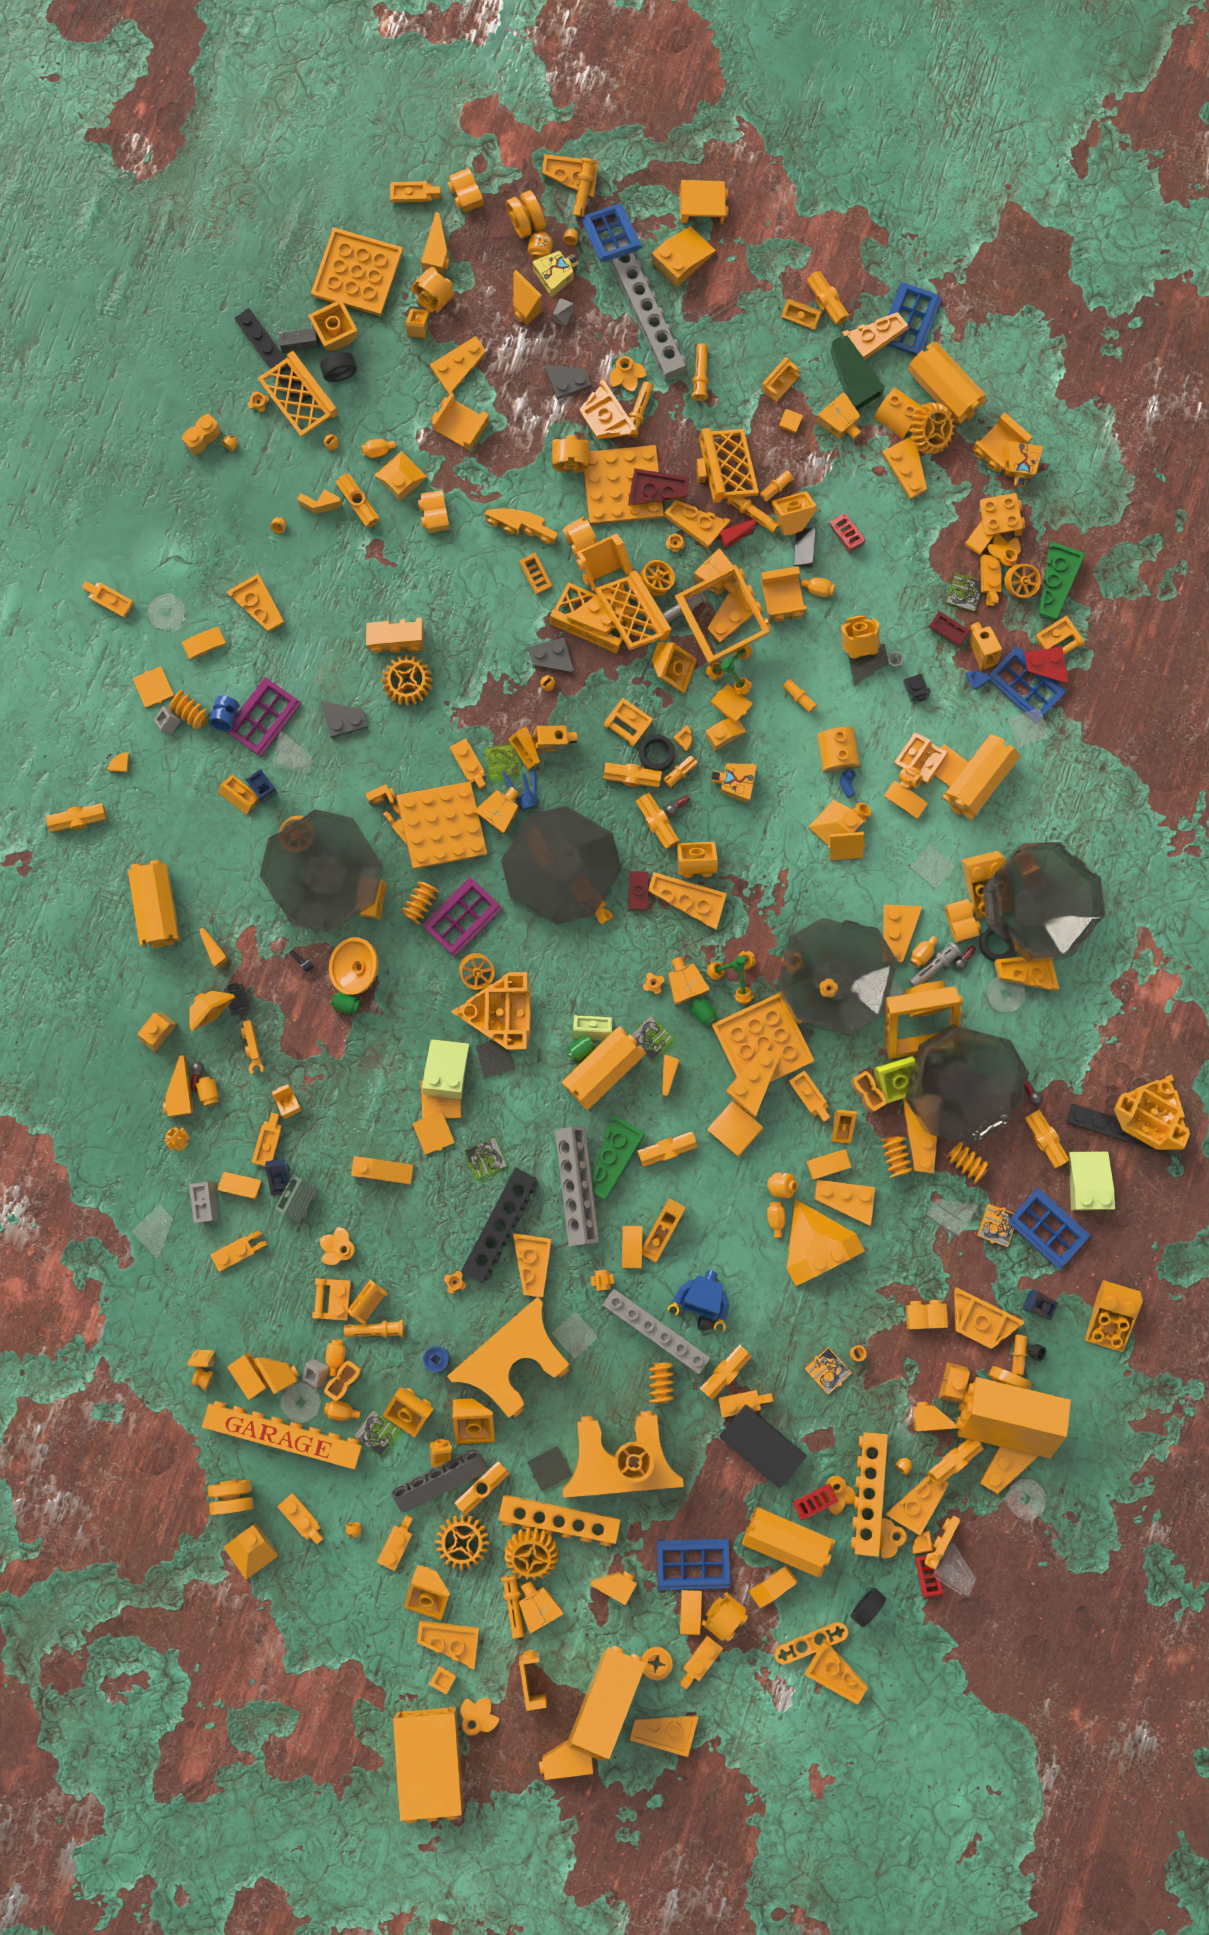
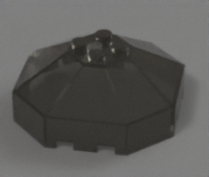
(561, 865)
(321, 871)
(1043, 901)
(850, 956)
(965, 1084)

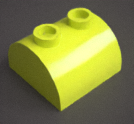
(894, 1078)

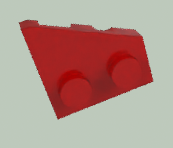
(1047, 663)

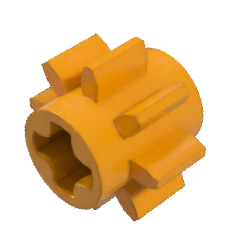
(910, 777)
(177, 1139)
(602, 1280)

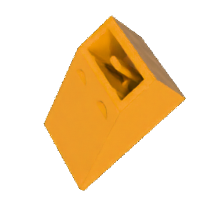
(977, 873)
(1113, 1316)

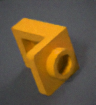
(286, 1101)
(440, 1452)

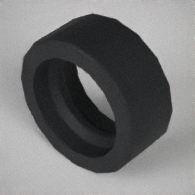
(338, 367)
(656, 739)
(987, 953)
(868, 1607)

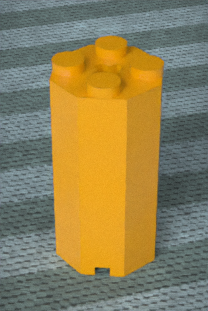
(947, 382)
(981, 777)
(153, 904)
(603, 1068)
(788, 1542)

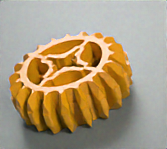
(926, 427)
(402, 687)
(520, 1548)
(467, 1550)

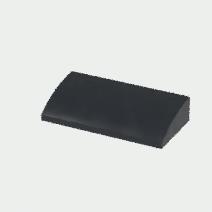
(762, 1446)

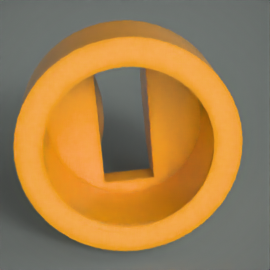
(571, 237)
(230, 442)
(333, 445)
(275, 525)
(550, 686)
(860, 1351)
(904, 1465)
(353, 1529)

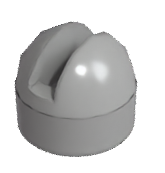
(899, 660)

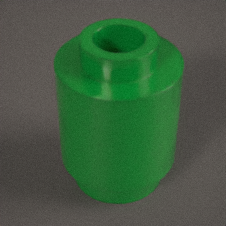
(345, 1003)
(703, 1011)
(580, 1049)

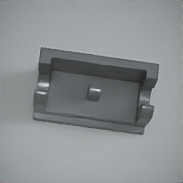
(298, 340)

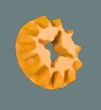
(664, 1657)

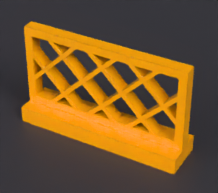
(312, 388)
(713, 468)
(648, 608)
(560, 621)

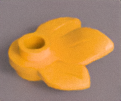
(629, 376)
(1004, 550)
(333, 1246)
(844, 1494)
(887, 1543)
(479, 1714)

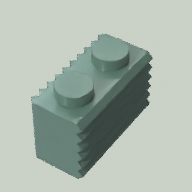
(296, 1198)

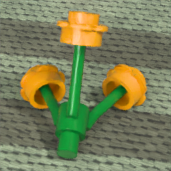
(717, 669)
(744, 961)

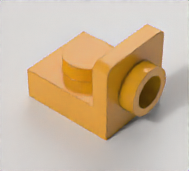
(378, 795)

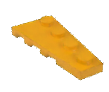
(695, 900)
(921, 1143)

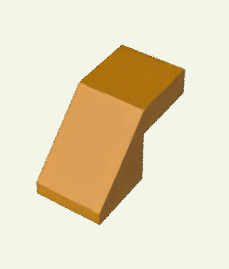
(325, 503)
(773, 1586)

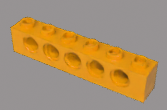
(606, 1538)
(871, 1546)

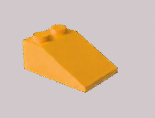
(681, 255)

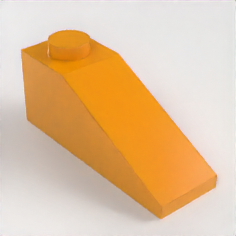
(435, 251)
(179, 1096)
(382, 1170)
(662, 1230)

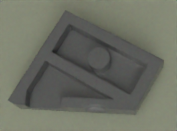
(567, 380)
(551, 655)
(343, 719)

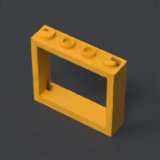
(748, 593)
(917, 1003)

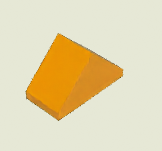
(417, 323)
(843, 1126)

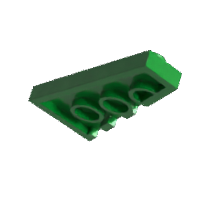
(1060, 574)
(617, 1150)

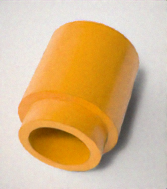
(207, 1091)

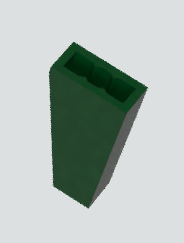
(854, 373)

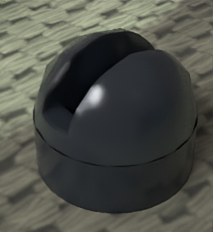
(704, 1323)
(1037, 1352)

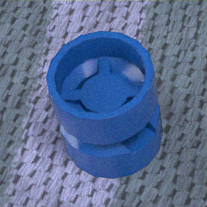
(224, 713)
(436, 1358)

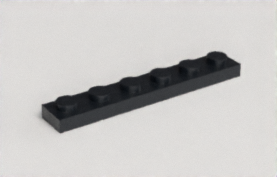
(267, 349)
(1108, 1126)

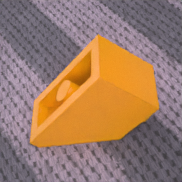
(724, 733)
(930, 1418)
(616, 1585)

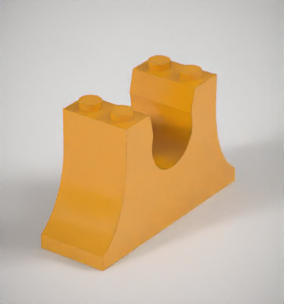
(491, 1363)
(596, 1469)

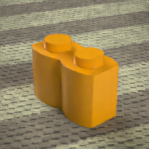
(466, 190)
(201, 434)
(434, 511)
(962, 920)
(866, 1088)
(926, 1316)
(339, 1385)

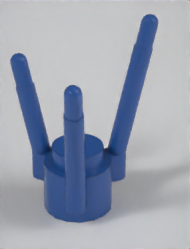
(529, 798)

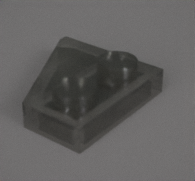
(866, 665)

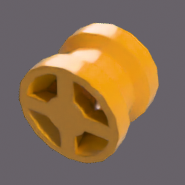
(202, 1378)

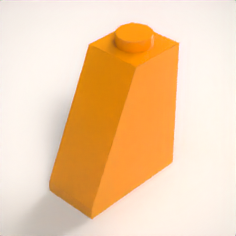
(565, 1762)

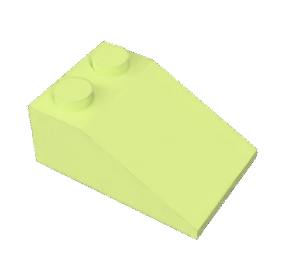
(445, 1069)
(1091, 1181)

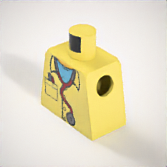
(555, 271)

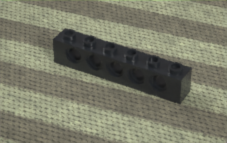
(518, 1178)

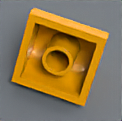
(334, 326)
(897, 412)
(838, 749)
(697, 859)
(408, 1411)

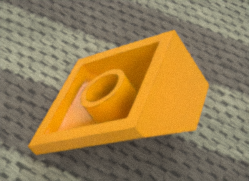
(526, 299)
(400, 476)
(794, 512)
(673, 665)
(835, 820)
(208, 1008)
(277, 1373)
(472, 1422)
(251, 1551)
(427, 1593)

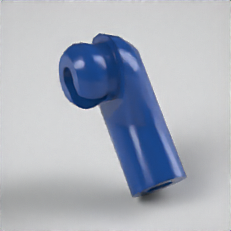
(846, 780)

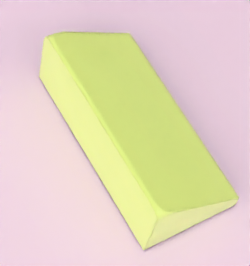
(594, 1027)

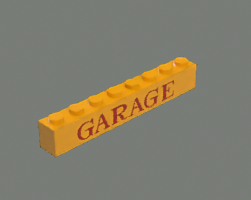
(281, 1435)

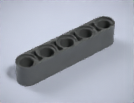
(439, 1480)

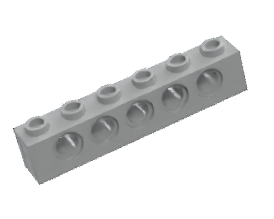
(576, 1186)
(656, 1331)

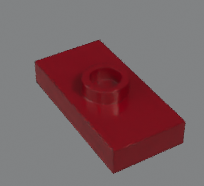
(949, 629)
(638, 890)

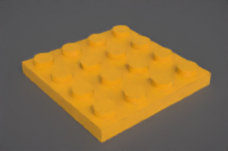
(357, 271)
(610, 482)
(441, 825)
(760, 1026)

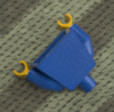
(703, 1298)

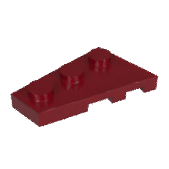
(656, 487)

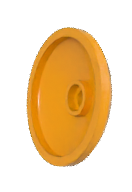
(346, 965)

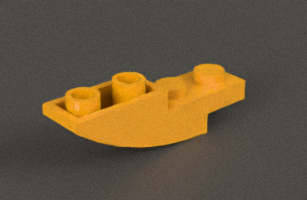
(516, 520)

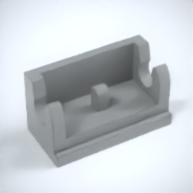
(204, 1202)

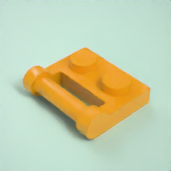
(1059, 632)
(631, 717)
(338, 1299)

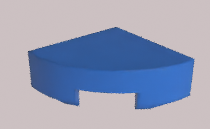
(977, 678)

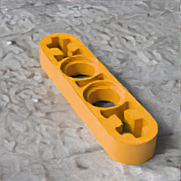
(809, 1638)

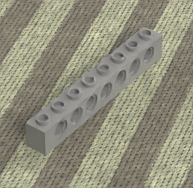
(668, 367)

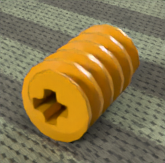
(188, 711)
(419, 902)
(896, 1155)
(968, 1162)
(661, 1383)

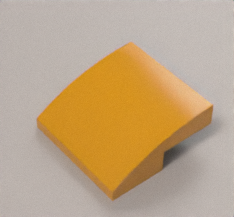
(922, 755)
(735, 1129)

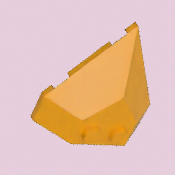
(502, 1011)
(1154, 1115)
(817, 1244)

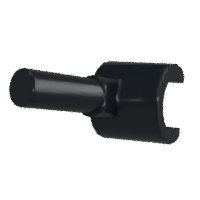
(306, 964)

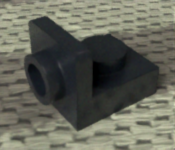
(916, 688)
(240, 1001)

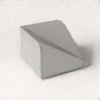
(563, 312)
(167, 720)
(315, 1373)

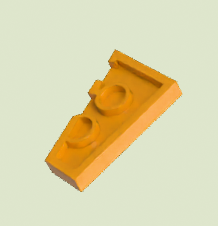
(906, 465)
(696, 523)
(258, 602)
(899, 926)
(849, 1199)
(533, 1262)
(1005, 1467)
(665, 1733)

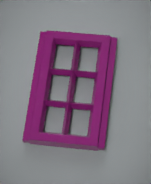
(276, 727)
(474, 929)

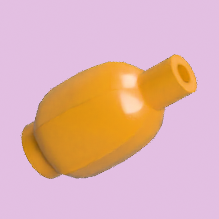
(377, 448)
(819, 586)
(923, 952)
(776, 1217)
(335, 1355)
(340, 1411)

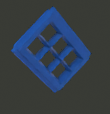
(623, 221)
(926, 323)
(1013, 695)
(1030, 1235)
(693, 1545)

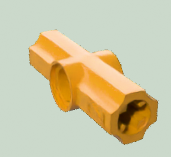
(827, 298)
(352, 492)
(632, 775)
(76, 818)
(657, 821)
(1047, 1139)
(667, 1149)
(725, 1372)
(954, 1461)
(472, 1497)

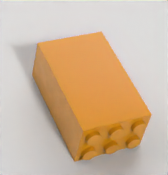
(1013, 1417)
(606, 1703)
(428, 1764)

